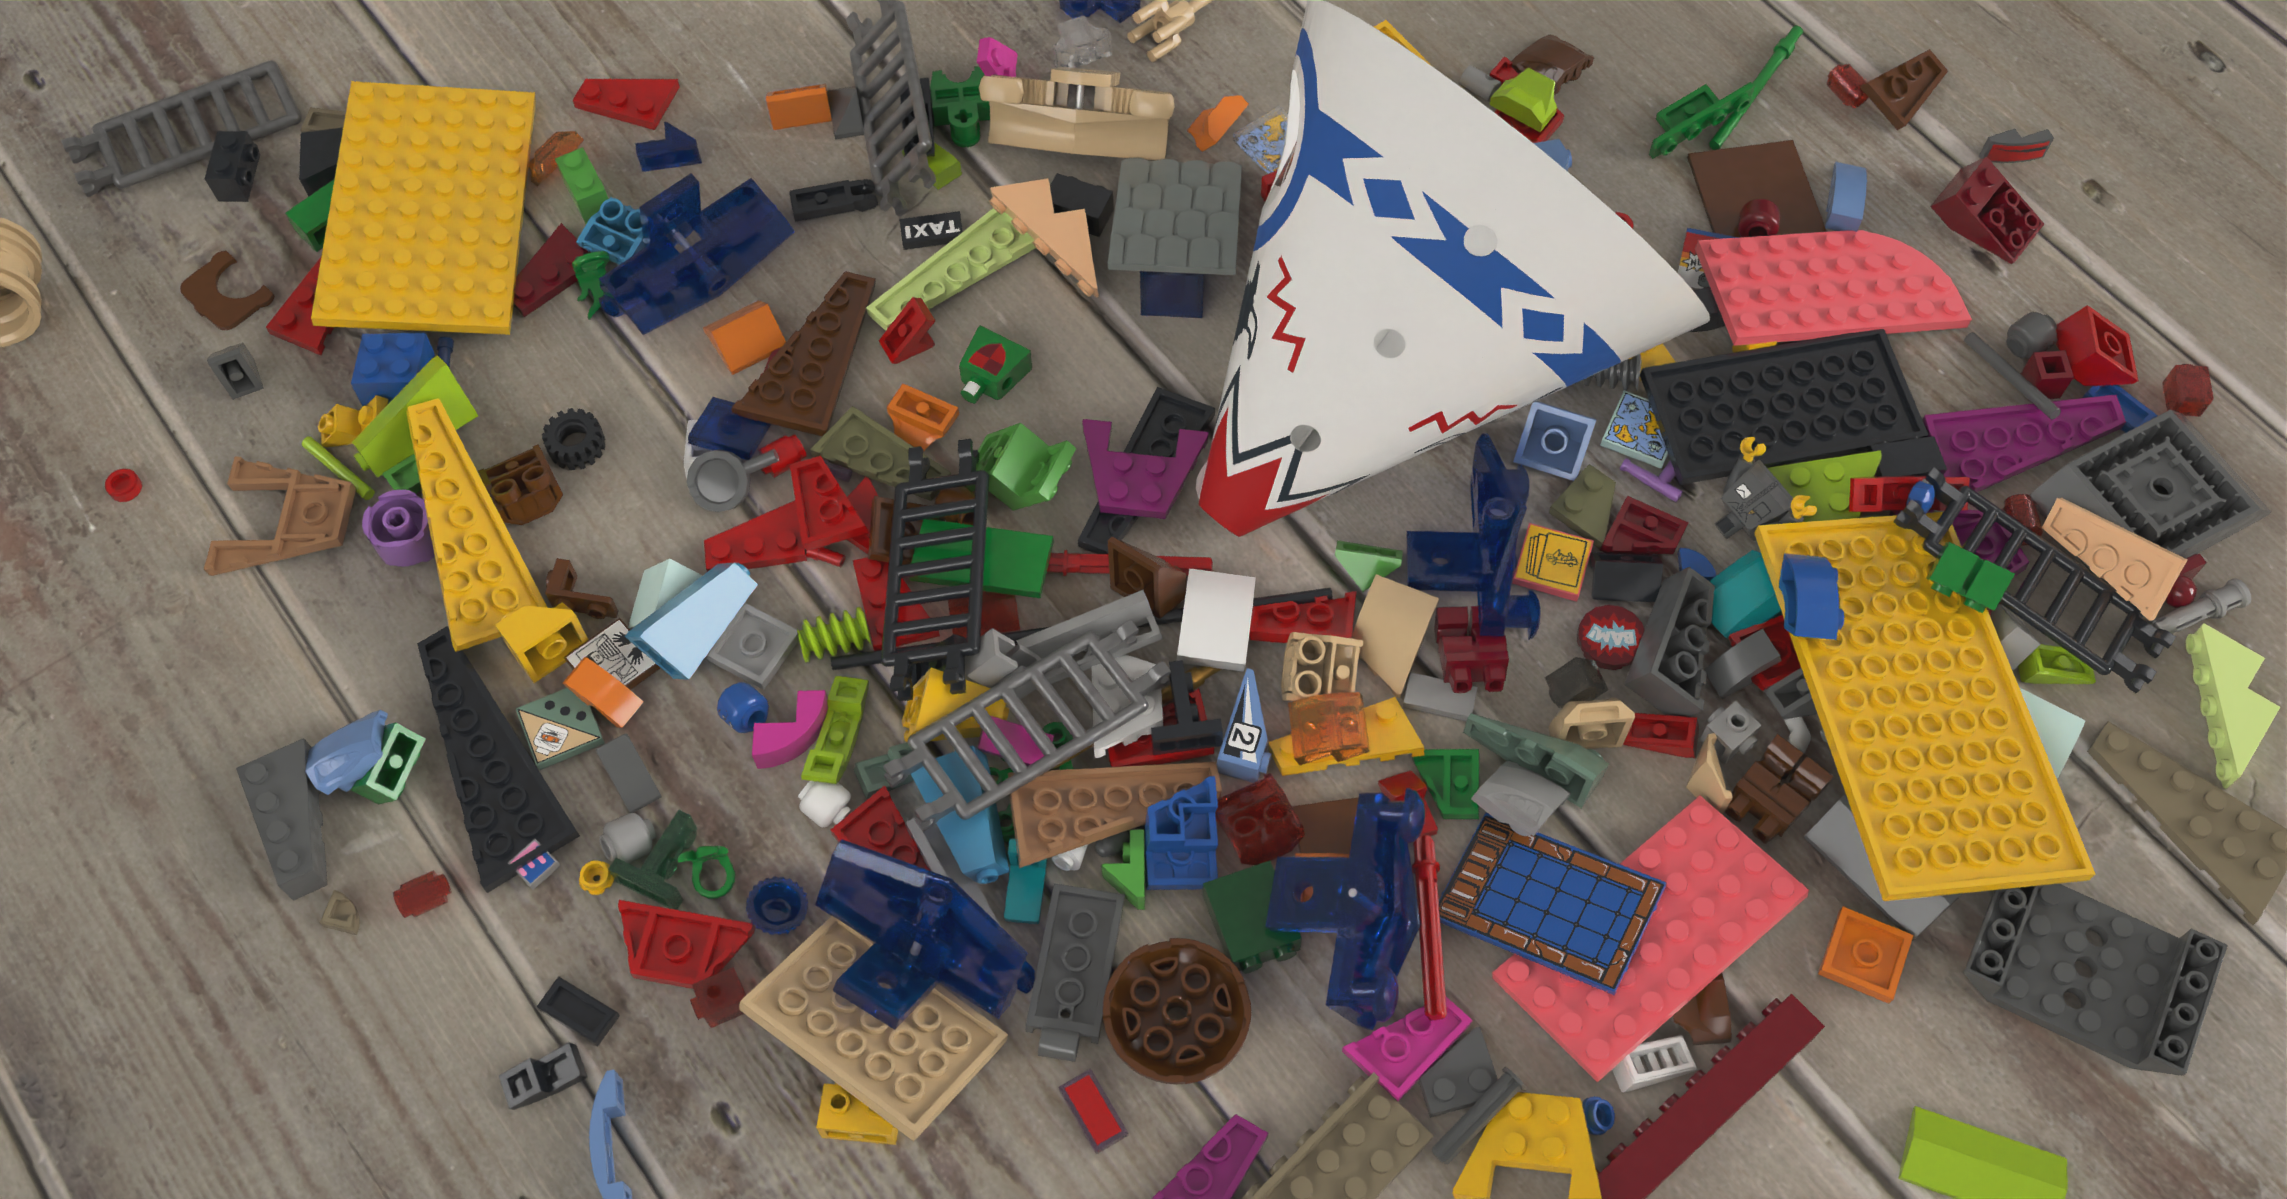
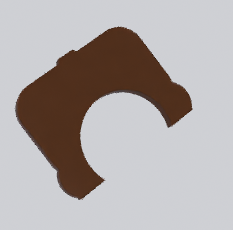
(221, 311)

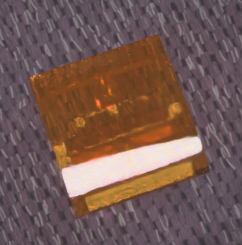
(1328, 727)

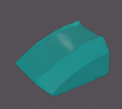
(1743, 595)

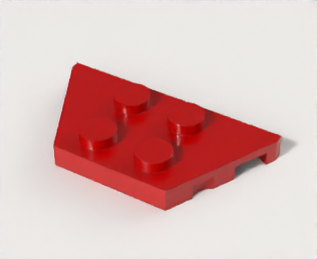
(679, 944)

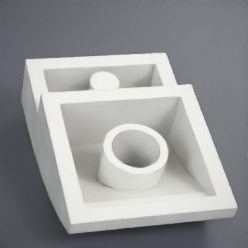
(1216, 620)

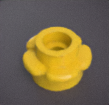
(593, 869)

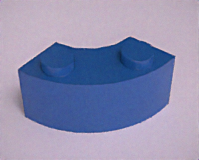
(1810, 597)

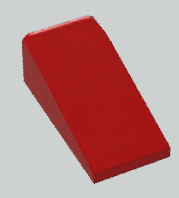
(1664, 734)

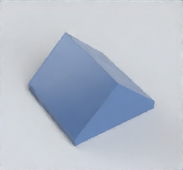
(1554, 440)

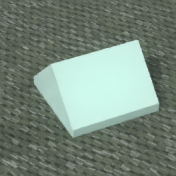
(659, 586)

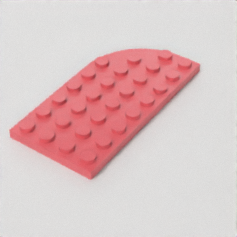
(1826, 286)

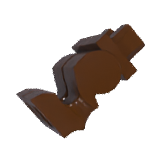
(1768, 800)

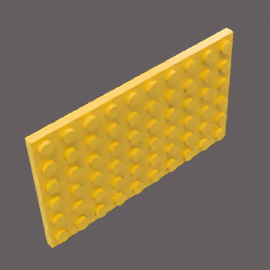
(426, 209)

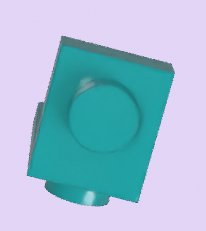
(1024, 889)

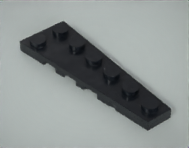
(1154, 436)

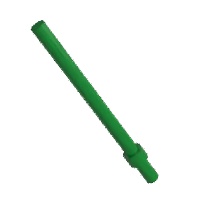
(1781, 52)

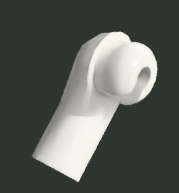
(1799, 733)

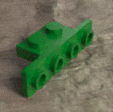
(1695, 112)

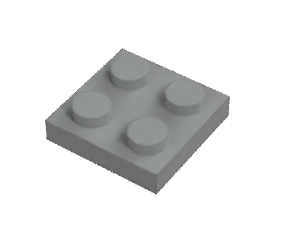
(753, 646)

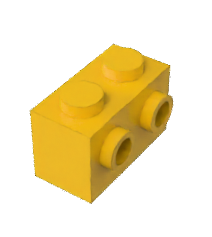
(849, 1119)

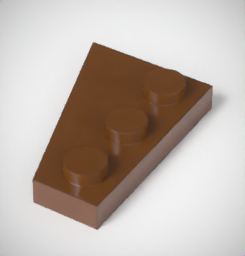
(1905, 87)

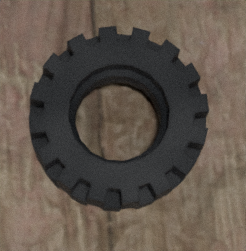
(566, 425)

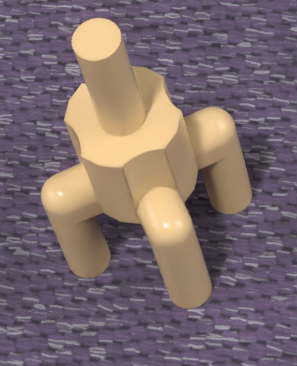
(1168, 22)

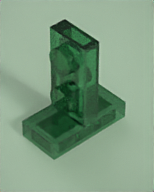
(659, 864)

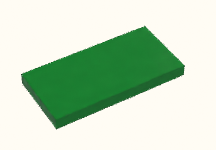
(1013, 559)

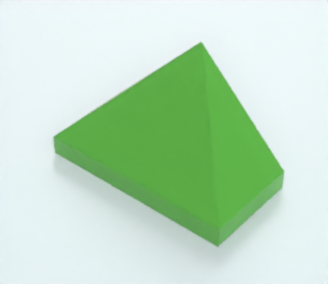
(1366, 561)

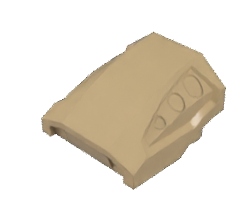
(1319, 665)

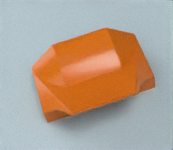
(1215, 122)
(920, 417)

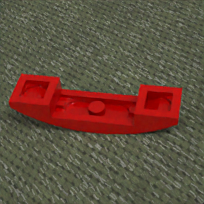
(1891, 492)

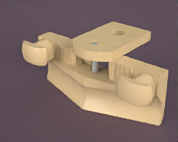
(1038, 115)

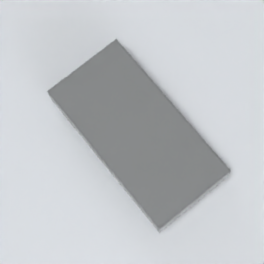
(1437, 698)

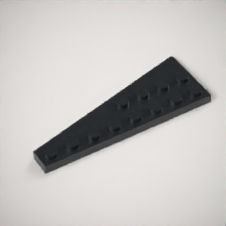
(492, 773)

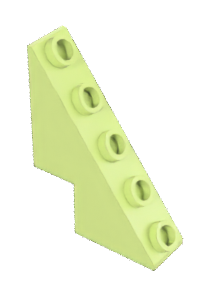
(2233, 712)

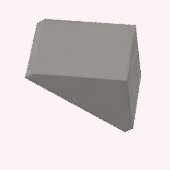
(2014, 636)

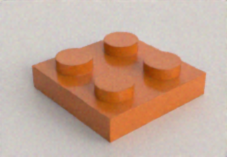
(1865, 954)

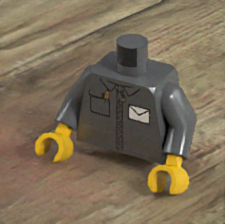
(1757, 497)

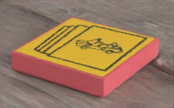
(1553, 562)

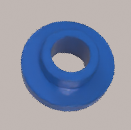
(1598, 1115)

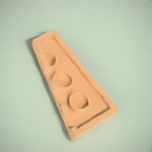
(2128, 562)

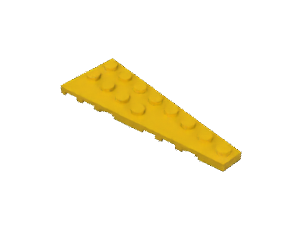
(472, 548)

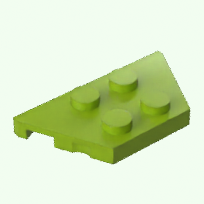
(1827, 482)

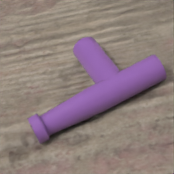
(1659, 483)

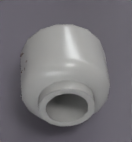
(627, 838)

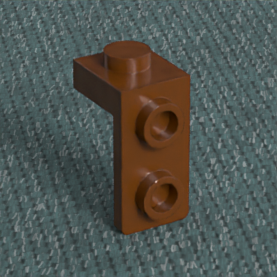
(560, 588)

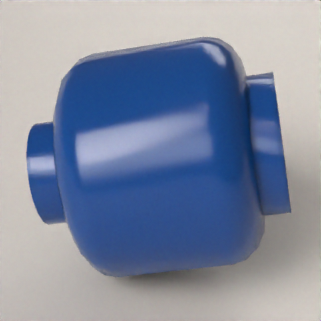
(742, 707)

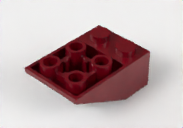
(1988, 211)

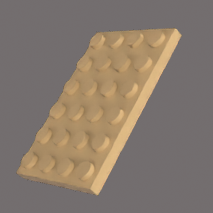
(896, 1073)

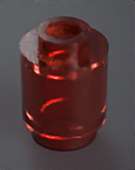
(1845, 84)
(2025, 511)
(422, 894)

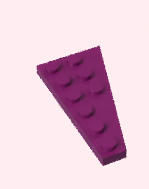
(2012, 439)

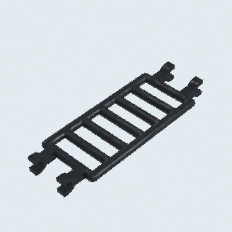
(2133, 625)
(954, 653)

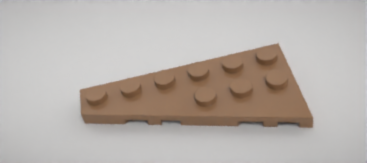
(1090, 804)

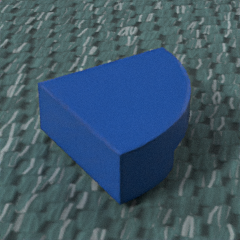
(1697, 562)

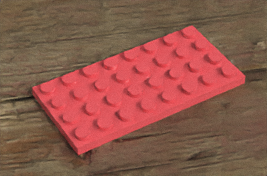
(1714, 908)

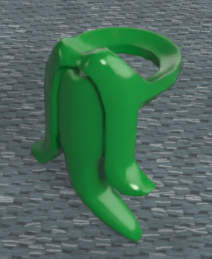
(588, 271)
(704, 854)

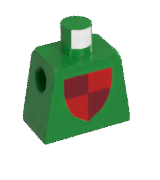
(992, 365)

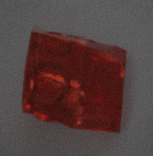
(1259, 821)

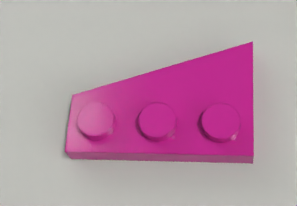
(1407, 1047)

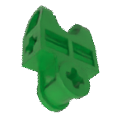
(959, 106)

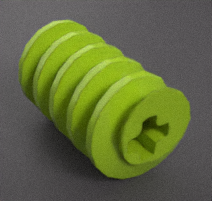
(833, 634)

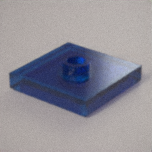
(727, 431)

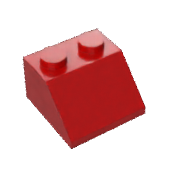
(2096, 349)

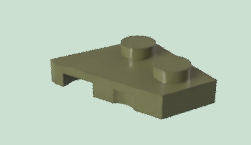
(1586, 505)

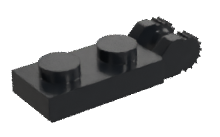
(832, 199)

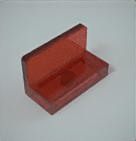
(998, 612)

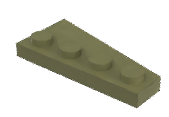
(871, 451)

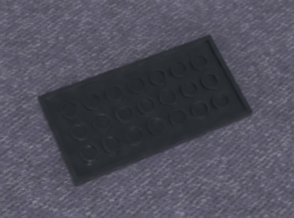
(1793, 397)

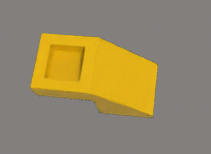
(344, 423)

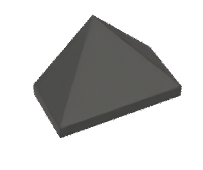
(845, 112)

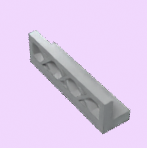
(1102, 622)
(941, 860)

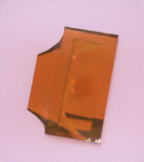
(544, 159)

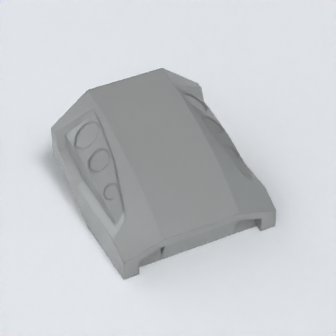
(1520, 798)

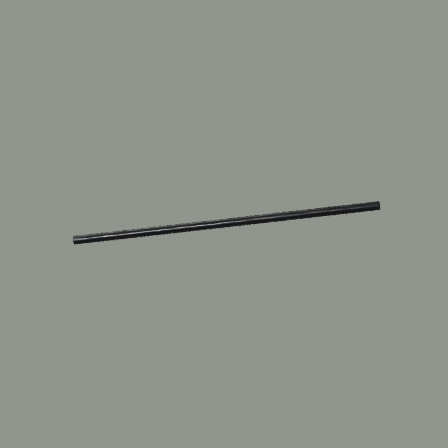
(1172, 616)

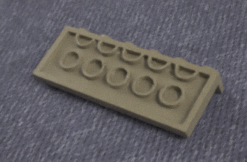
(1352, 1152)

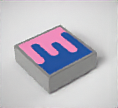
(538, 869)

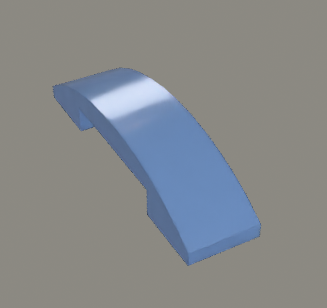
(607, 1105)

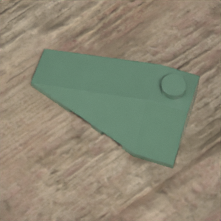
(1556, 759)

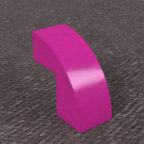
(785, 741)

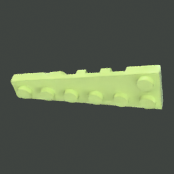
(959, 264)

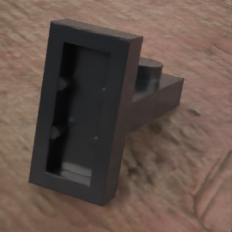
(1189, 731)

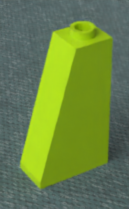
(388, 436)

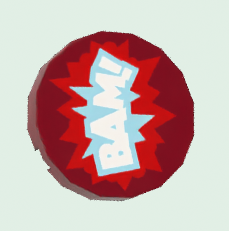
(1610, 636)

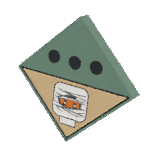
(558, 727)

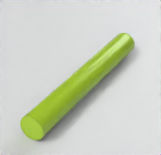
(337, 467)

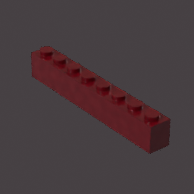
(1709, 1101)

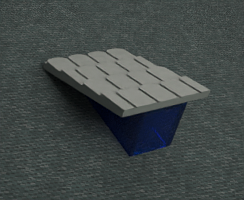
(1174, 229)

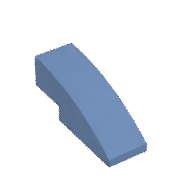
(1846, 197)

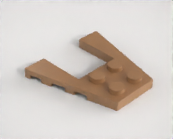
(310, 520)

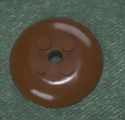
(1182, 976)

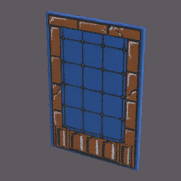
(1550, 903)

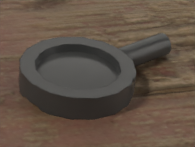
(722, 480)

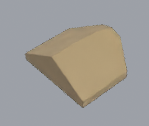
(1707, 777)

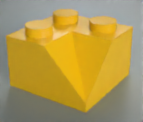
(541, 637)

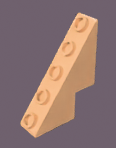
(1059, 234)

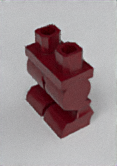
(1469, 657)

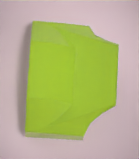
(1527, 99)

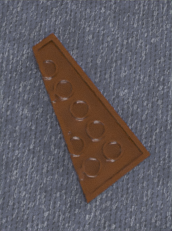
(810, 368)

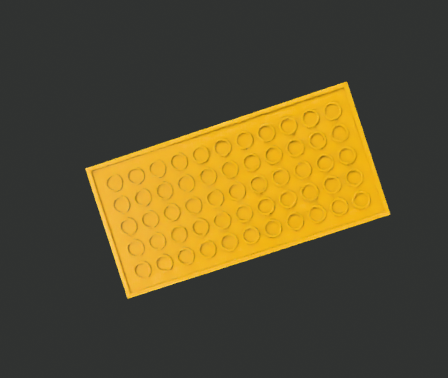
(1926, 721)

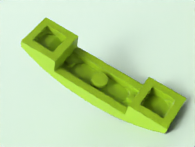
(838, 732)

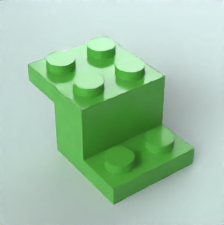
(1022, 466)

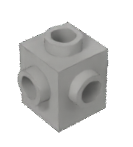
(1734, 731)

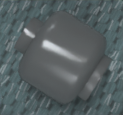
(2031, 334)

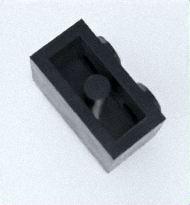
(232, 166)

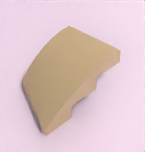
(1393, 629)

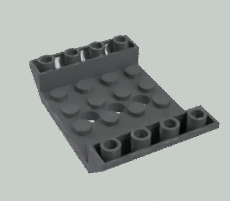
(2143, 987)

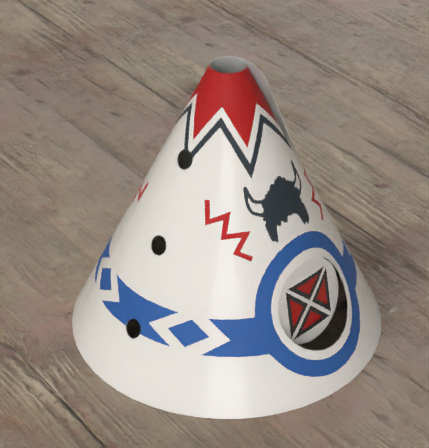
(1412, 281)

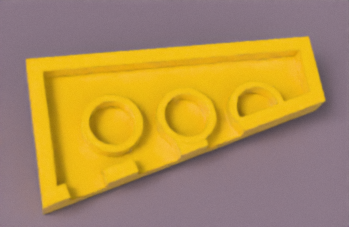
(1388, 736)

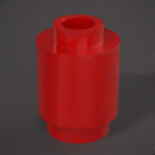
(789, 451)

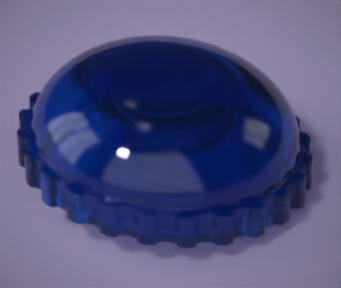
(777, 905)

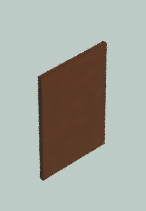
(1751, 172)

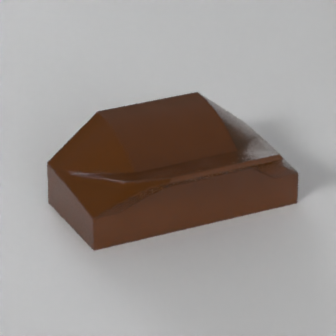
(1707, 1015)

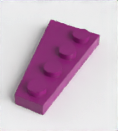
(1219, 1165)

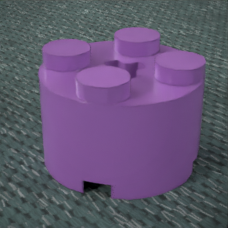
(399, 528)

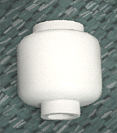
(824, 802)

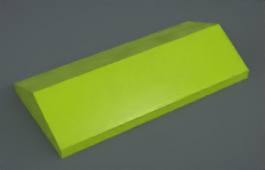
(1977, 1163)

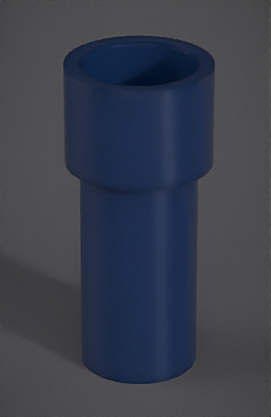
(445, 348)

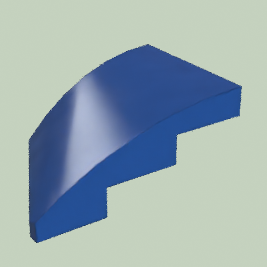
(1182, 839)

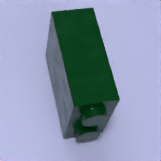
(1239, 914)

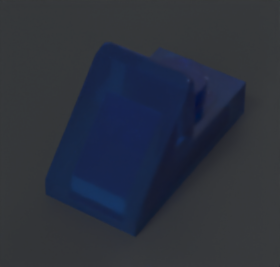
(674, 151)

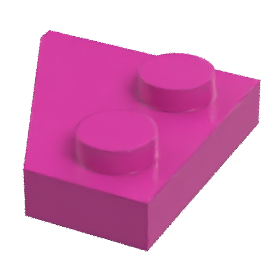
(996, 58)

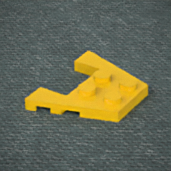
(1533, 1135)

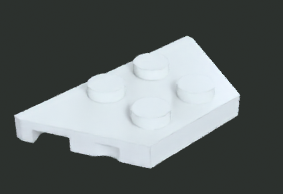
(1117, 701)

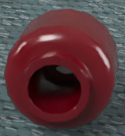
(1759, 218)

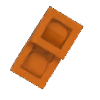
(603, 692)

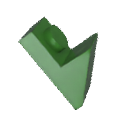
(1129, 876)

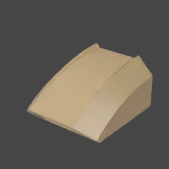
(1593, 723)

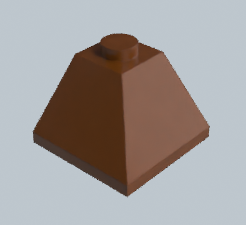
(1138, 570)

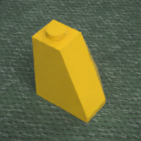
(934, 700)

